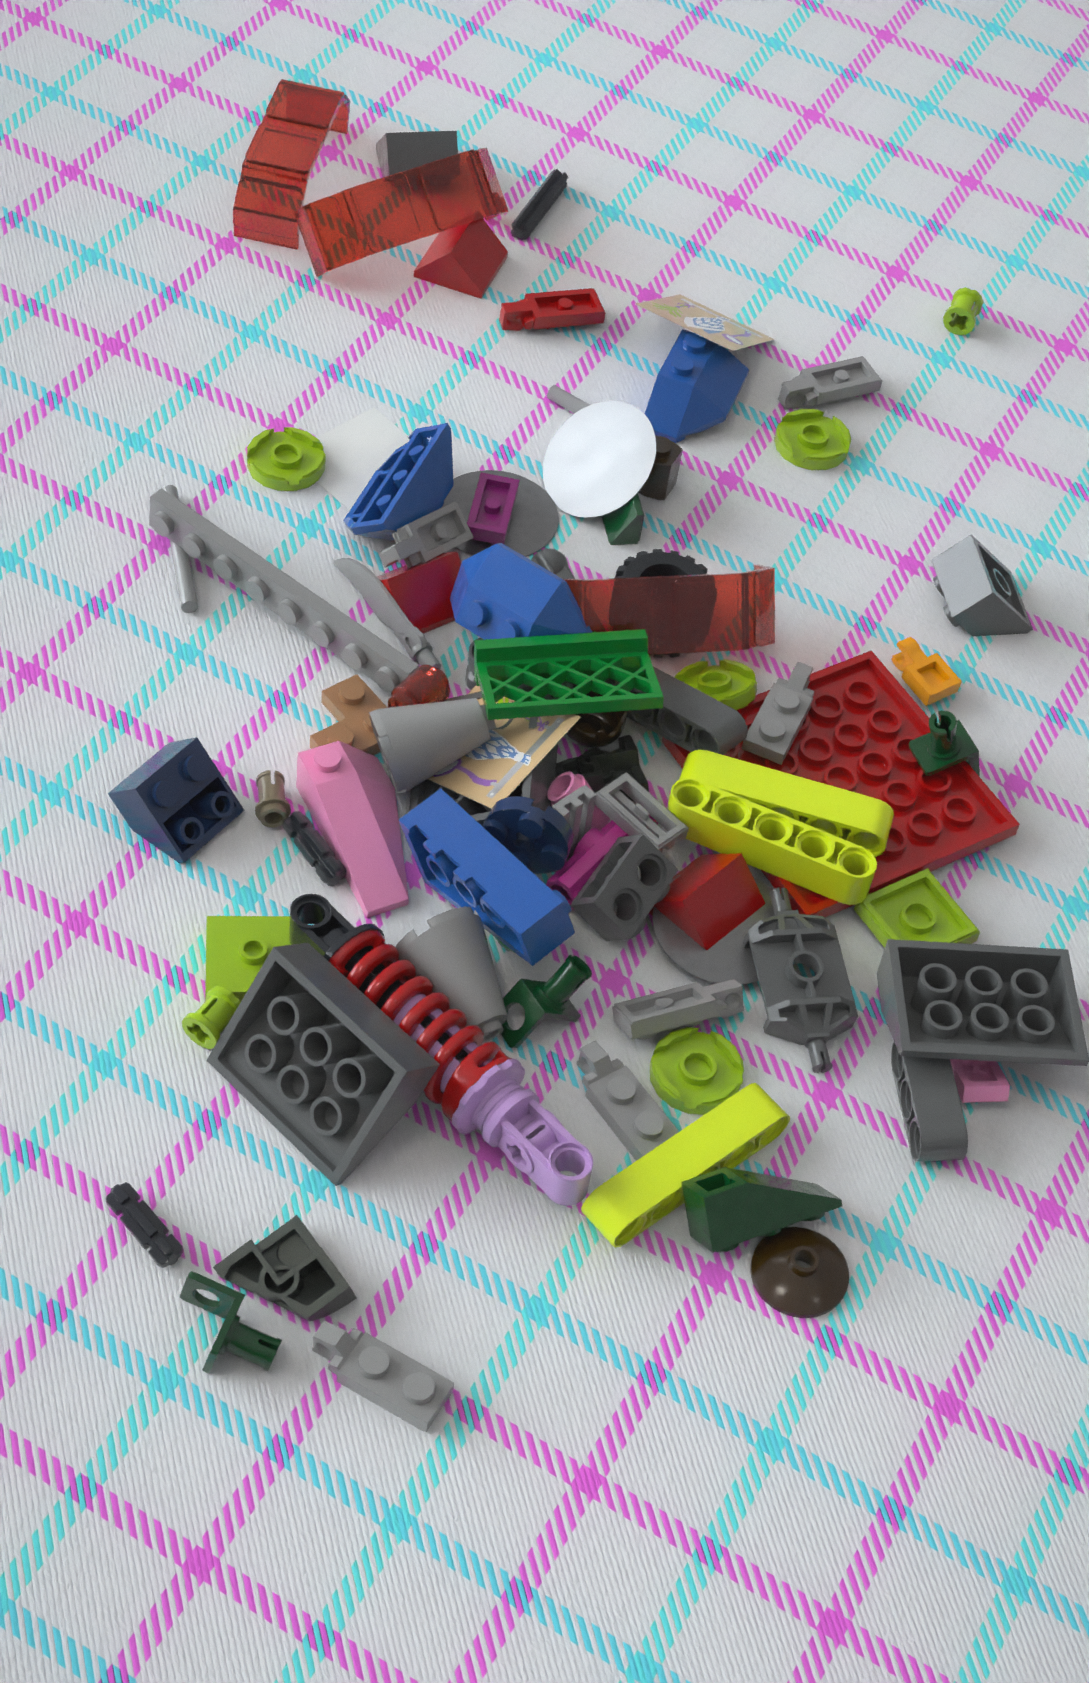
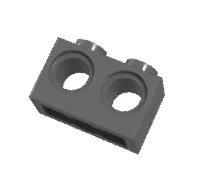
(618, 881)

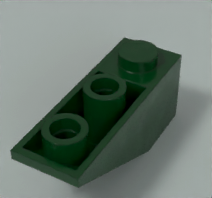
(742, 1205)

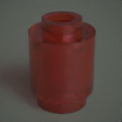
(422, 686)

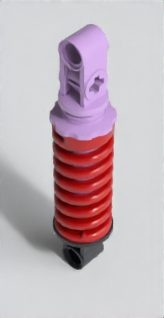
(474, 1079)

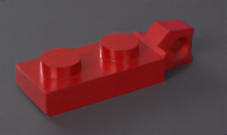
(553, 310)

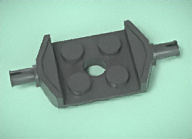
(797, 1006)

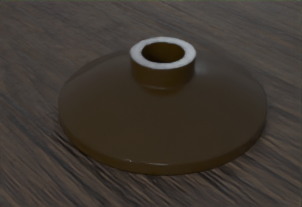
(797, 1289)

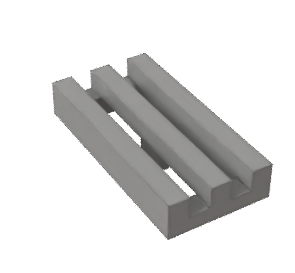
(580, 813)
(635, 818)

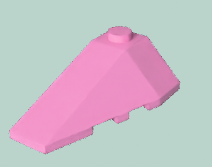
(358, 820)

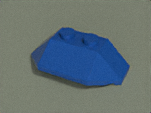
(694, 387)
(405, 485)
(513, 597)

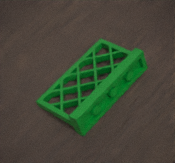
(575, 658)

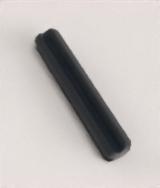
(539, 204)

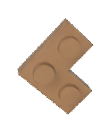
(350, 705)

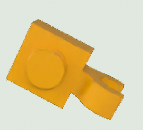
(926, 676)

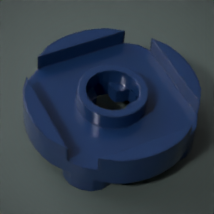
(532, 835)

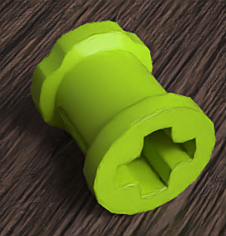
(965, 316)
(211, 1018)

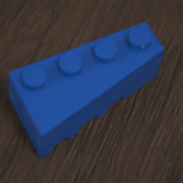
(478, 872)

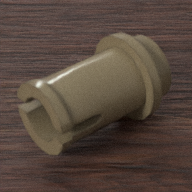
(272, 806)

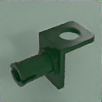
(944, 745)
(545, 999)
(233, 1335)

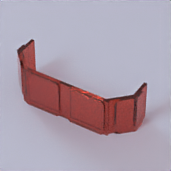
(282, 159)
(400, 209)
(684, 610)

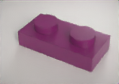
(492, 508)

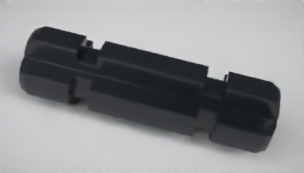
(314, 848)
(144, 1225)

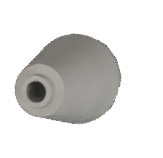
(428, 737)
(460, 965)

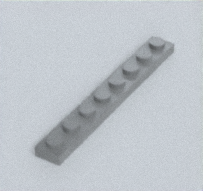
(279, 592)

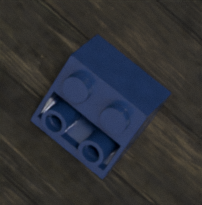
(177, 799)

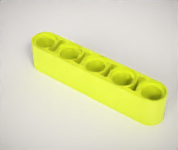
(822, 806)
(773, 841)
(653, 1184)

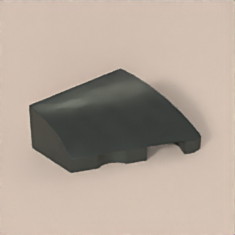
(603, 767)
(289, 1272)

